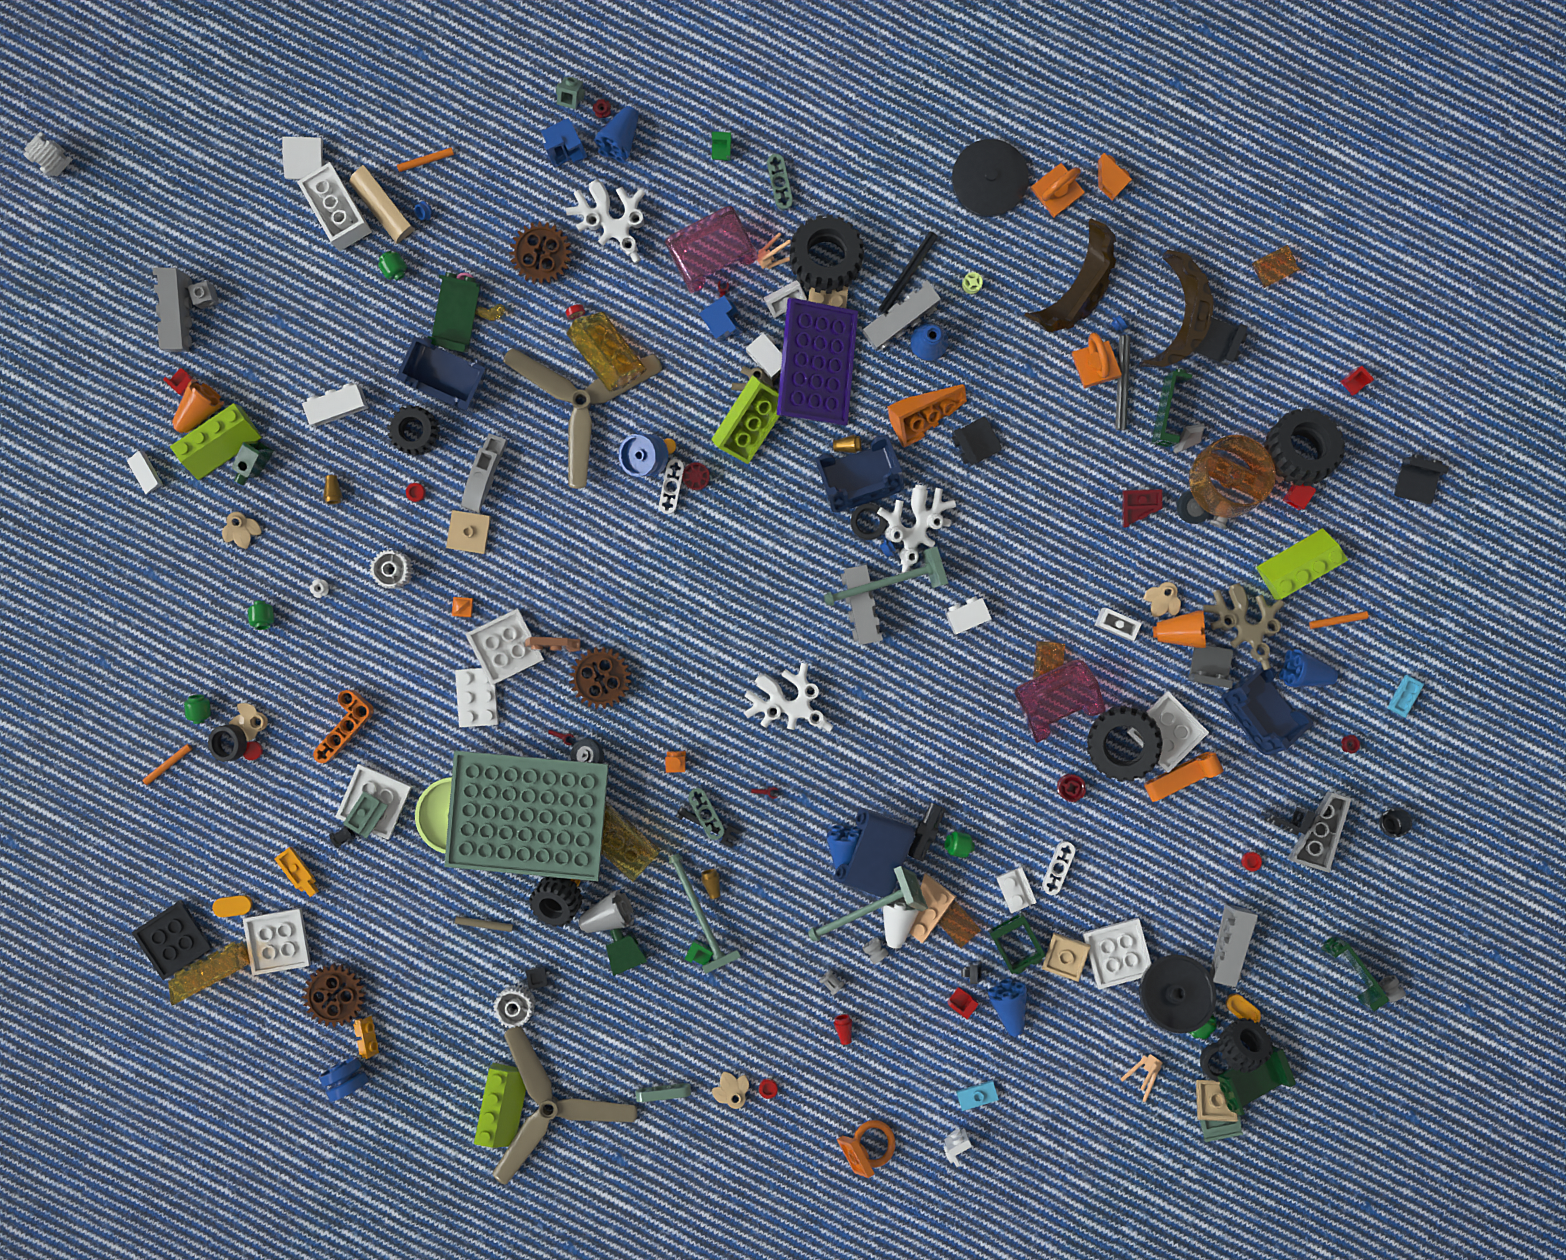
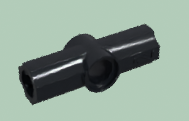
(926, 831)

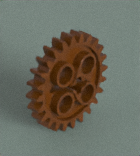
(523, 250)
(616, 670)
(321, 983)

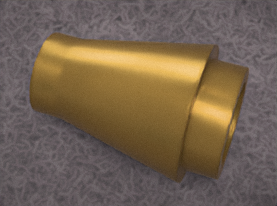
(849, 444)
(332, 491)
(710, 879)

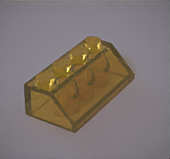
(605, 350)
(625, 844)
(209, 972)

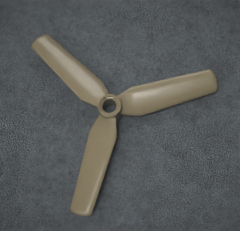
(580, 421)
(540, 1090)

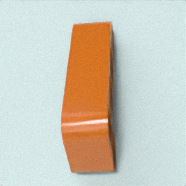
(341, 728)
(1183, 775)

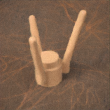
(766, 257)
(1153, 1066)

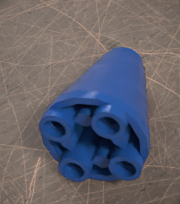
(618, 135)
(924, 346)
(1306, 671)
(842, 843)
(1010, 1004)

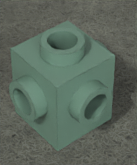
(570, 92)

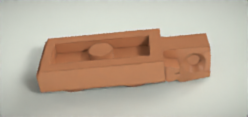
(555, 644)

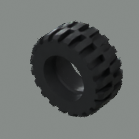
(831, 231)
(1320, 432)
(1124, 769)

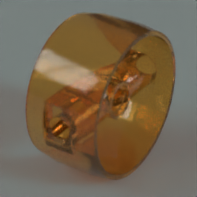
(1254, 482)

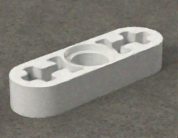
(678, 474)
(1048, 879)

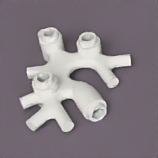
(612, 227)
(924, 518)
(794, 709)

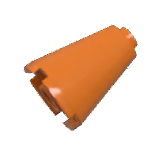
(196, 406)
(1182, 630)

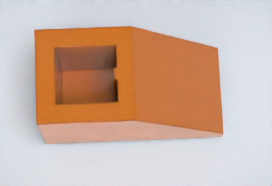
(1111, 177)

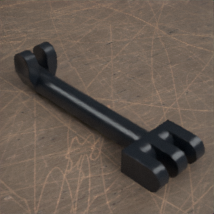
(682, 812)

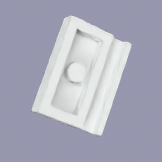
(1016, 889)

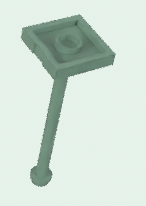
(932, 567)
(909, 890)
(719, 957)

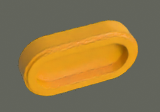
(232, 906)
(1242, 1008)

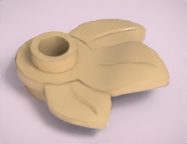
(242, 532)
(1161, 602)
(247, 720)
(729, 1087)

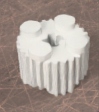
(47, 154)
(384, 561)
(519, 996)

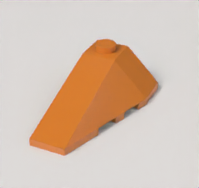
(919, 413)

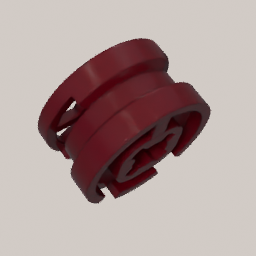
(696, 476)
(1071, 787)

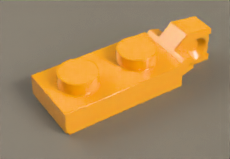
(297, 871)

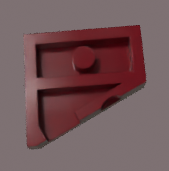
(1139, 504)

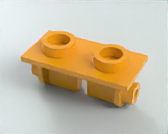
(368, 1044)

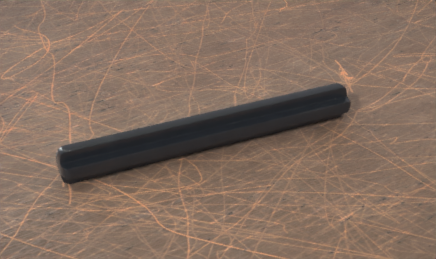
(908, 272)

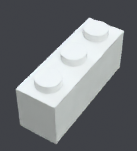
(334, 405)

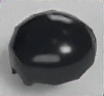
(1395, 822)

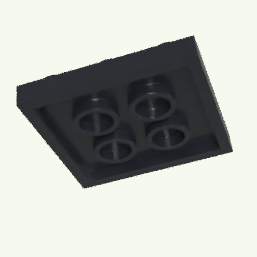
(172, 940)

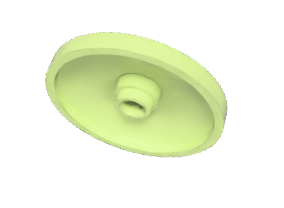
(433, 814)

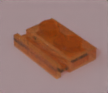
(1275, 266)
(1048, 657)
(958, 925)

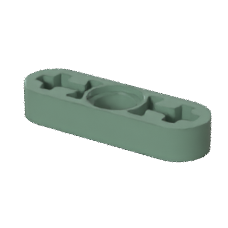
(771, 169)
(694, 804)
(663, 1092)

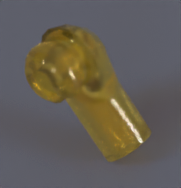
(491, 314)

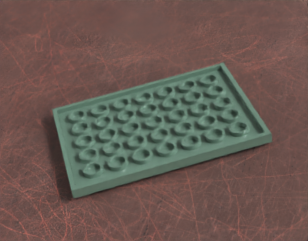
(526, 815)

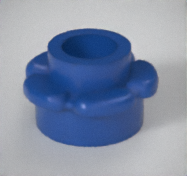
(423, 211)
(1119, 323)
(888, 548)

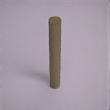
(484, 924)

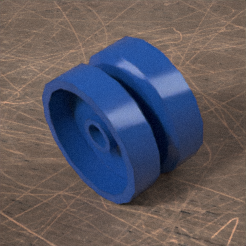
(643, 455)
(343, 1078)

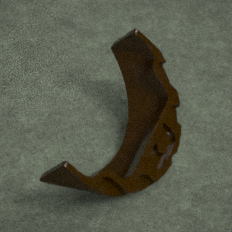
(1088, 286)
(1197, 310)

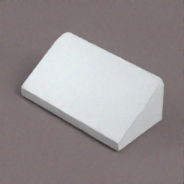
(778, 300)
(144, 472)

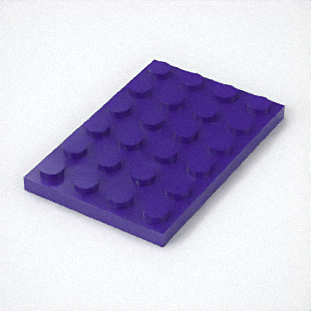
(817, 362)

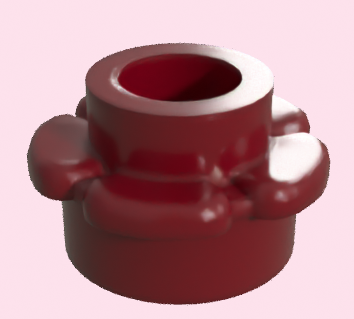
(602, 113)
(1355, 744)

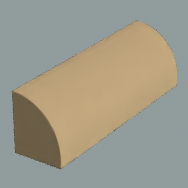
(380, 204)

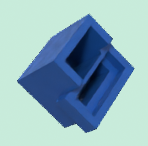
(563, 143)
(720, 318)

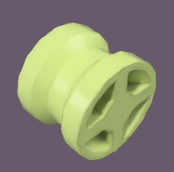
(974, 280)

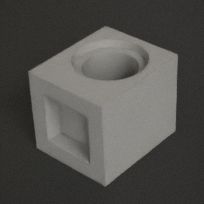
(203, 294)

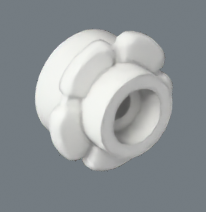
(314, 588)

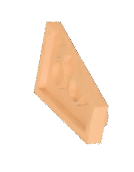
(938, 901)

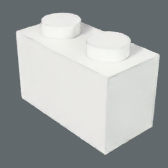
(766, 355)
(968, 615)
(1118, 624)

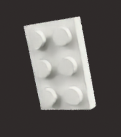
(475, 698)

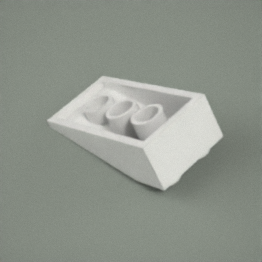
(334, 207)

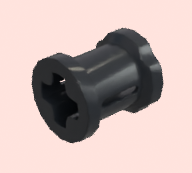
(341, 836)

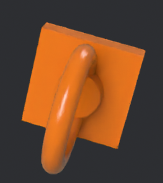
(1058, 189)
(1096, 363)
(857, 1154)

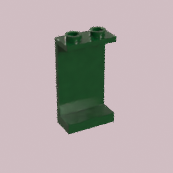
(455, 312)
(1159, 436)
(1372, 997)
(1246, 1087)

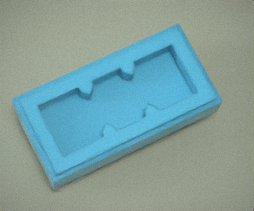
(1405, 696)
(977, 1095)

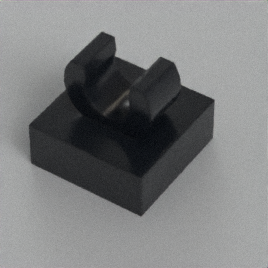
(973, 972)

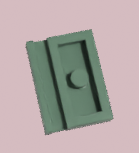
(365, 814)
(1220, 1129)

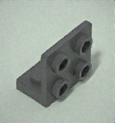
(1211, 666)

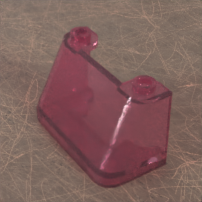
(710, 247)
(1057, 696)

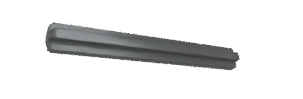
(1122, 383)

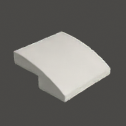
(301, 156)

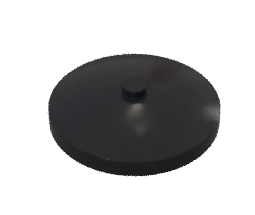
(990, 178)
(1177, 994)

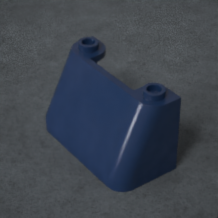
(442, 374)
(861, 476)
(1264, 712)
(878, 852)

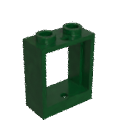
(1008, 926)

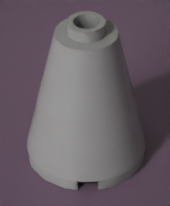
(608, 914)

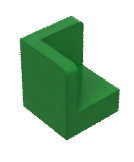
(721, 146)
(699, 952)

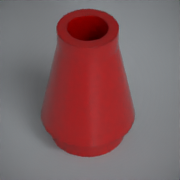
(843, 1026)

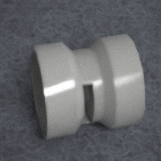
(874, 949)
(1391, 987)

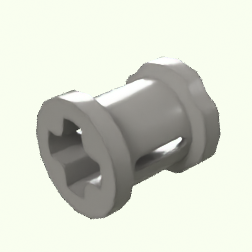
(1219, 522)
(831, 982)

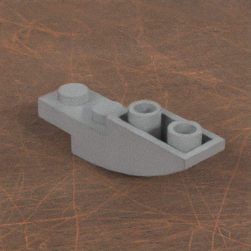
(482, 472)

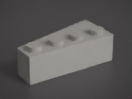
(173, 309)
(902, 316)
(862, 606)
(1321, 840)
(1232, 944)

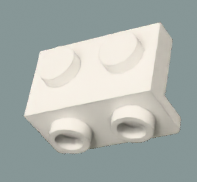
(955, 1144)

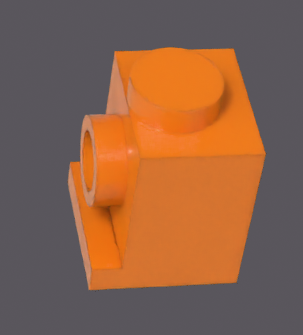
(675, 761)

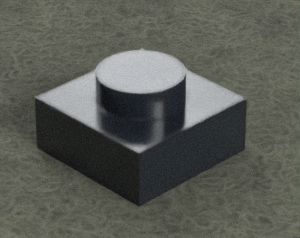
(537, 977)

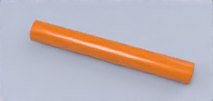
(425, 159)
(1338, 620)
(167, 764)

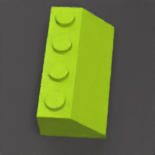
(748, 420)
(215, 441)
(1301, 564)
(500, 1107)

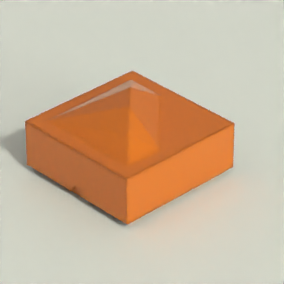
(462, 607)

